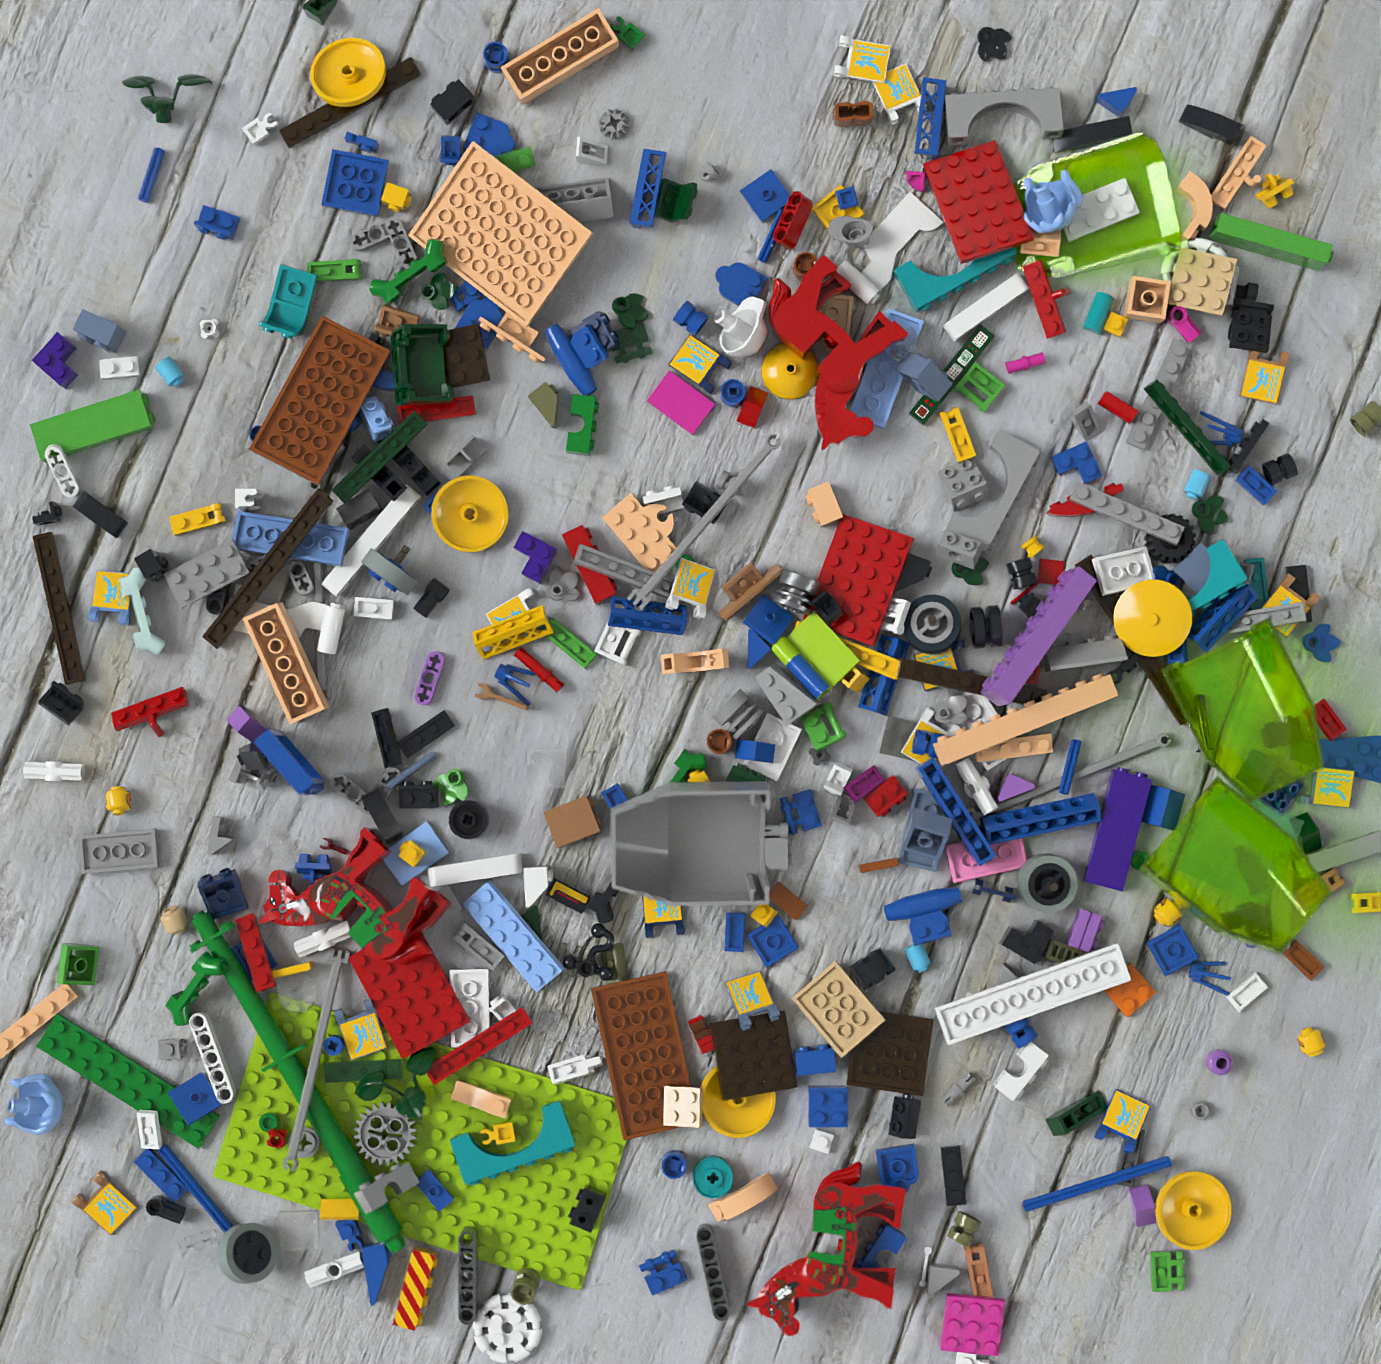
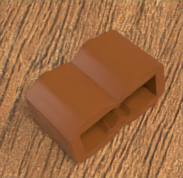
(857, 114)

